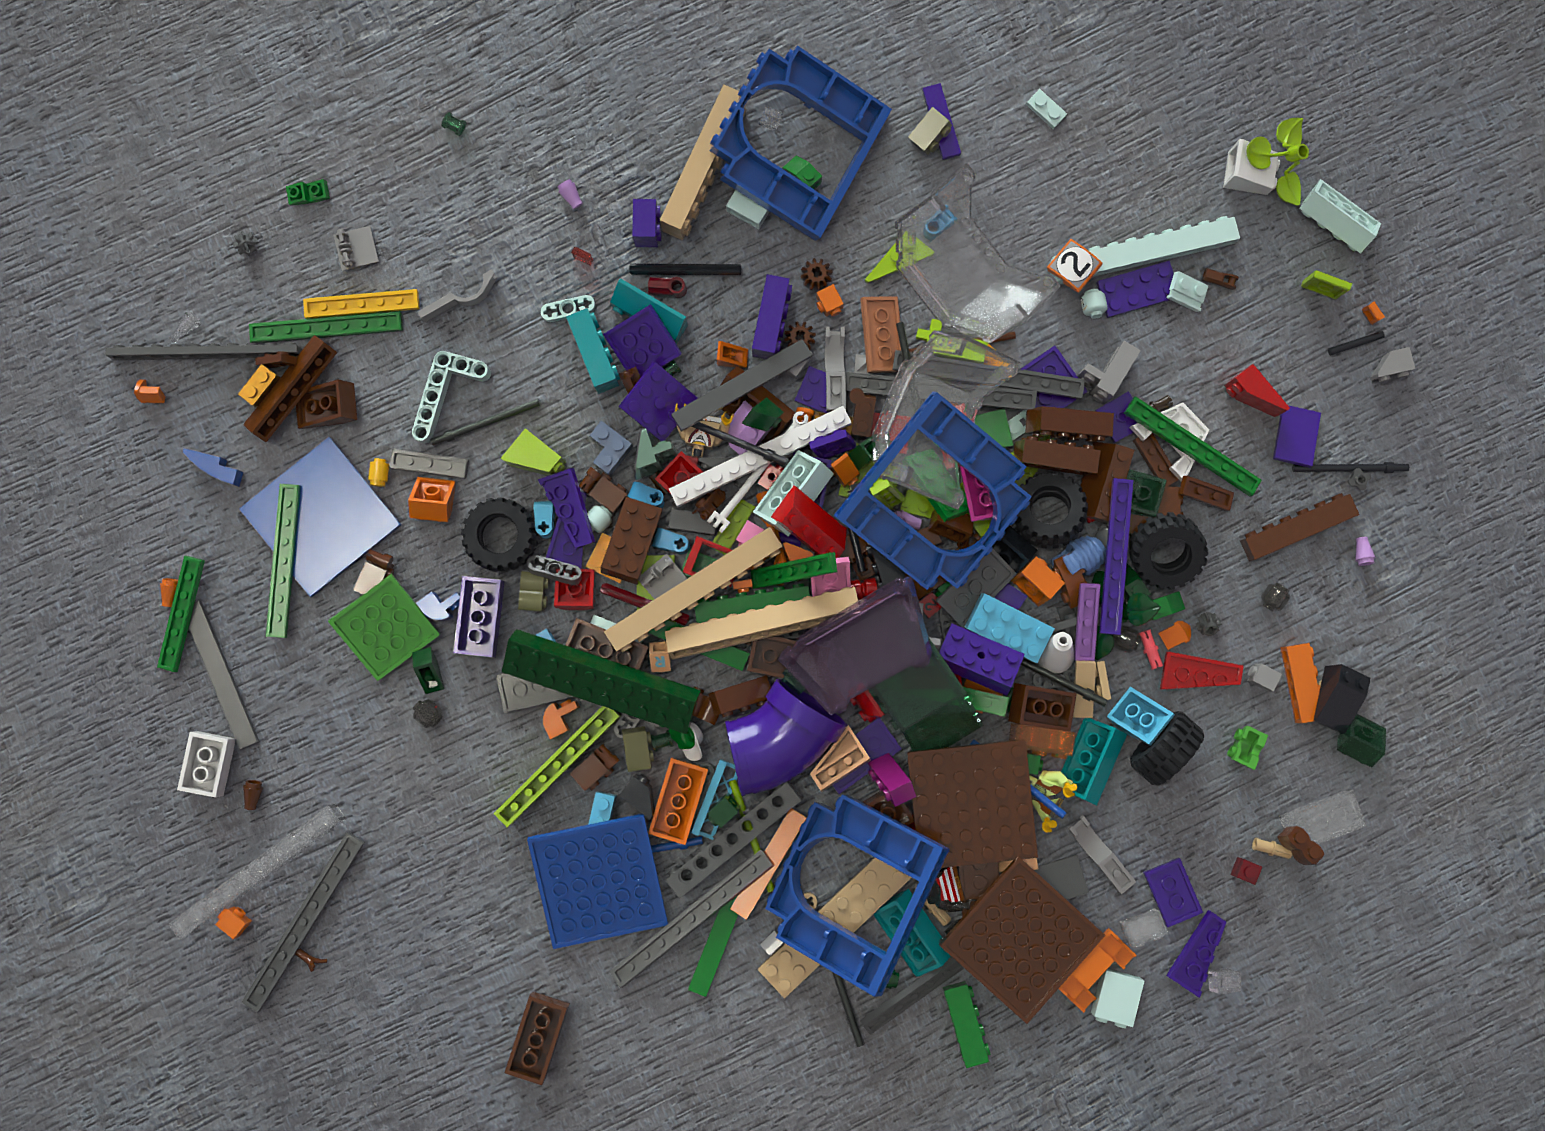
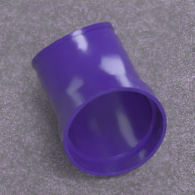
(780, 738)

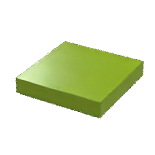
(1326, 284)

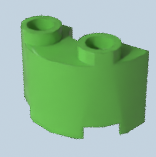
(1247, 746)

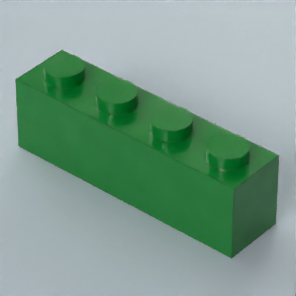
(965, 1024)

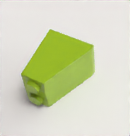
(533, 455)

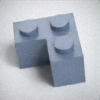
(614, 448)

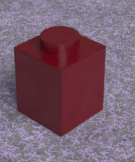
(1246, 870)

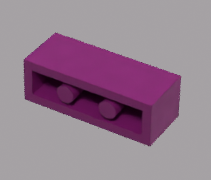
(891, 780)

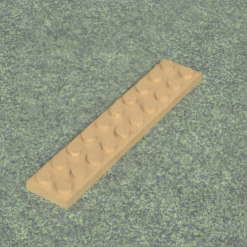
(849, 908)

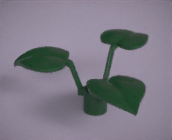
(1138, 612)

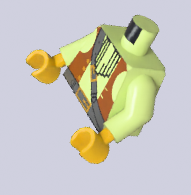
(1056, 788)

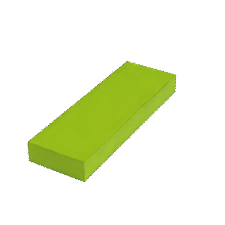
(737, 520)

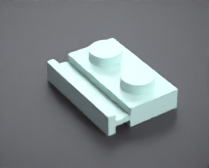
(1187, 291)

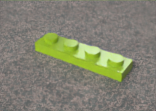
(886, 493)

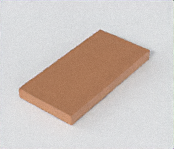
(880, 332)

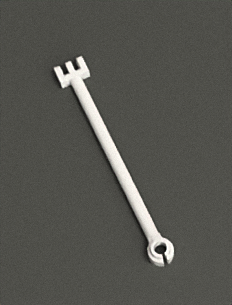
(721, 518)

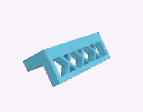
(709, 797)

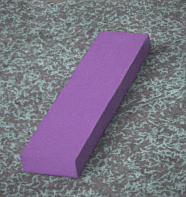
(1087, 622)

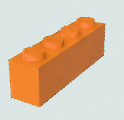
(1301, 680)

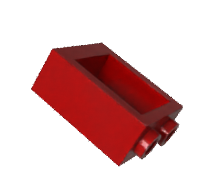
(695, 552)

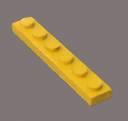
(361, 303)

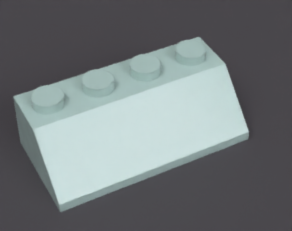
(1340, 216)
(804, 473)

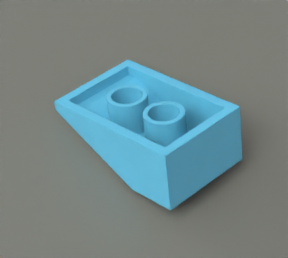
(1140, 716)

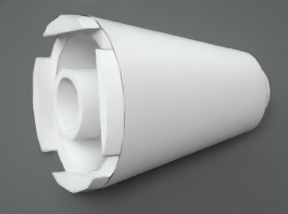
(1058, 653)

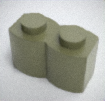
(532, 592)

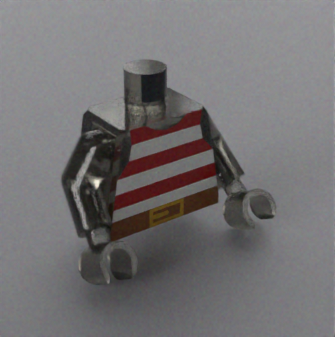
(947, 891)

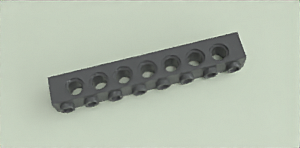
(681, 885)

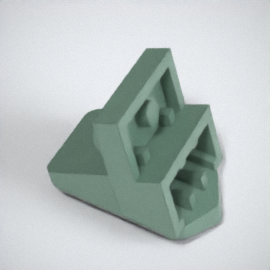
(651, 456)

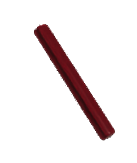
(635, 600)

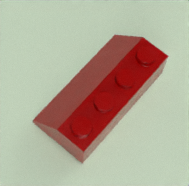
(810, 523)

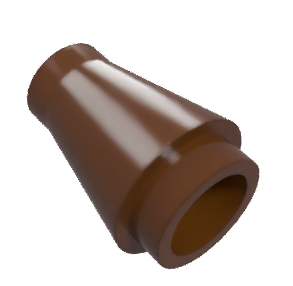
(252, 792)

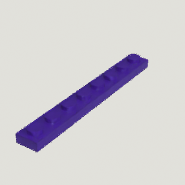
(1116, 556)

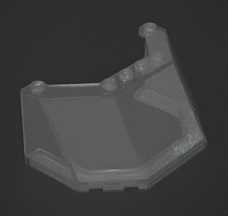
(960, 269)
(963, 375)

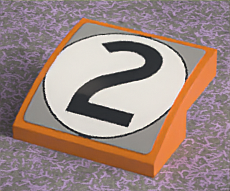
(1074, 265)

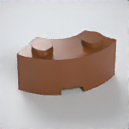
(1070, 589)

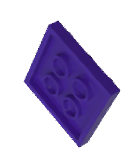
(642, 341)
(1052, 363)
(655, 400)

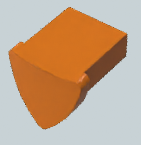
(148, 394)
(1176, 634)

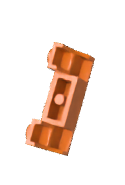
(1107, 951)

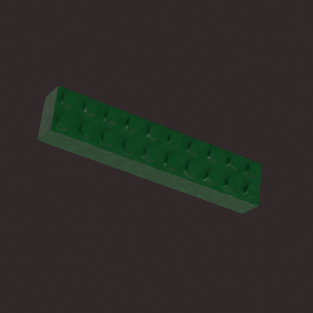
(600, 681)

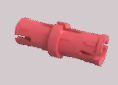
(1151, 649)

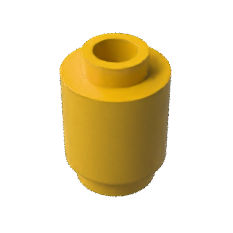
(378, 472)

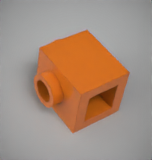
(829, 301)
(233, 921)

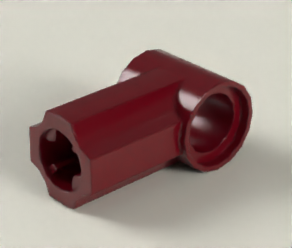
(665, 286)

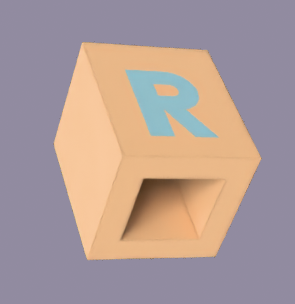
(659, 657)

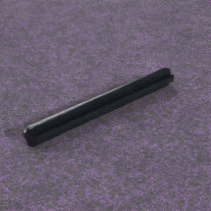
(685, 269)

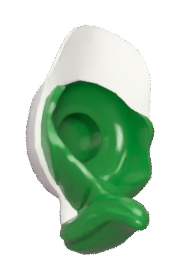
(689, 742)

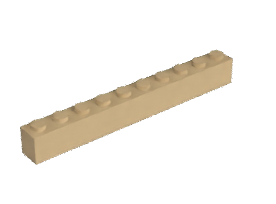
(693, 589)
(757, 624)

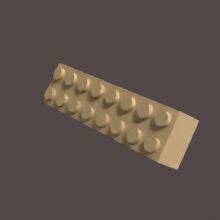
(698, 171)

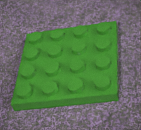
(384, 627)

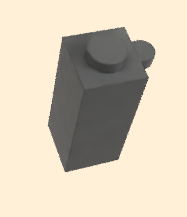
(687, 522)

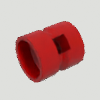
(864, 588)

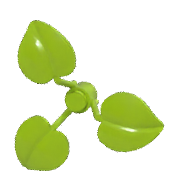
(1259, 153)

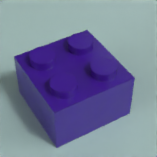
(645, 224)

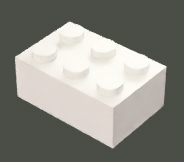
(206, 764)

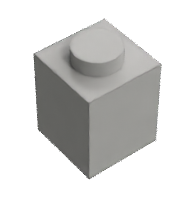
(1263, 677)

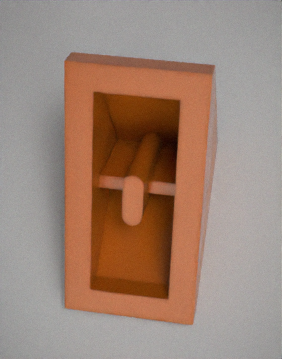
(731, 355)

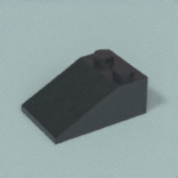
(1340, 697)

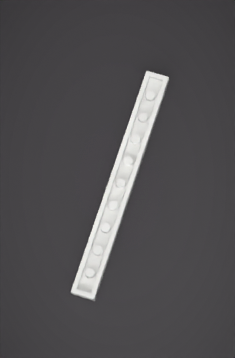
(749, 461)

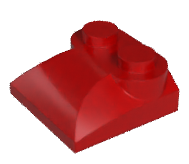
(678, 471)
(575, 596)
(868, 706)

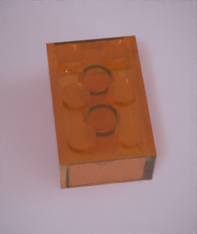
(1044, 740)

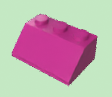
(977, 497)

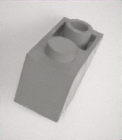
(1394, 363)

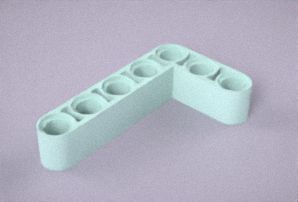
(431, 387)

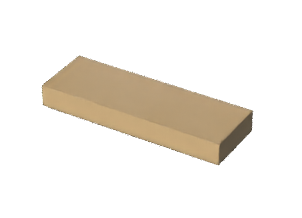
(1085, 677)

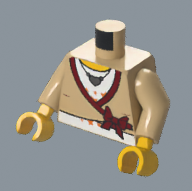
(702, 440)

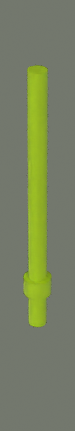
(747, 824)

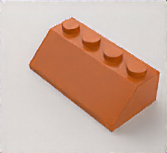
(678, 801)

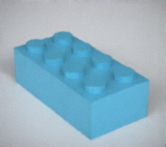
(1009, 627)

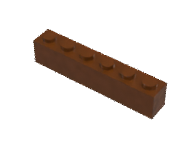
(290, 389)
(1299, 527)

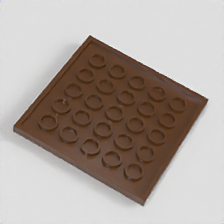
(975, 801)
(1022, 939)

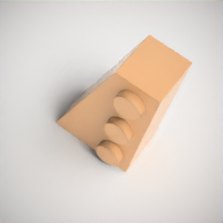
(840, 760)

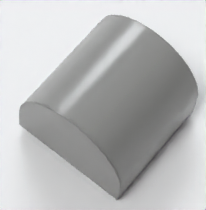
(771, 943)

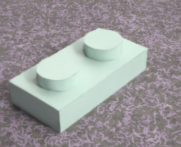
(1046, 109)

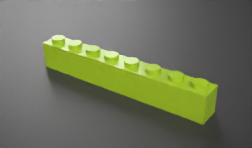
(556, 765)

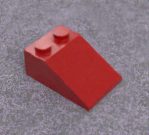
(1254, 390)

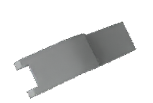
(451, 300)
(835, 369)
(1102, 855)

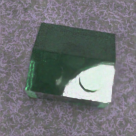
(1146, 493)
(1363, 741)

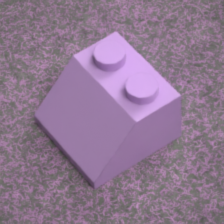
(744, 432)

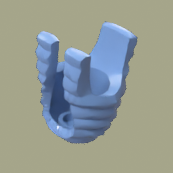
(1084, 554)

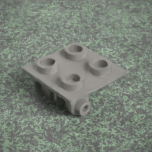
(355, 247)
(662, 577)

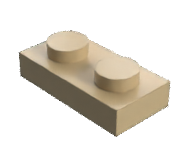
(1102, 687)

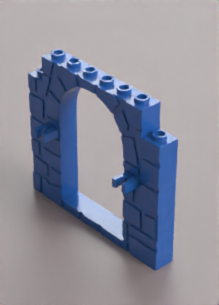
(826, 93)
(975, 453)
(829, 941)

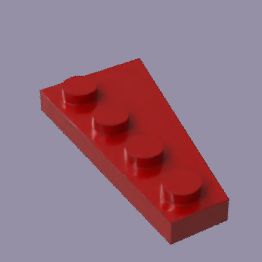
(1193, 671)

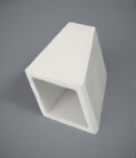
(1244, 177)

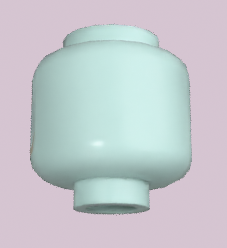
(1094, 303)
(599, 518)

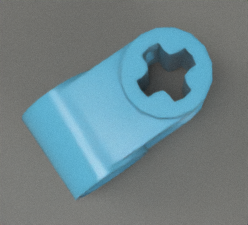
(544, 515)

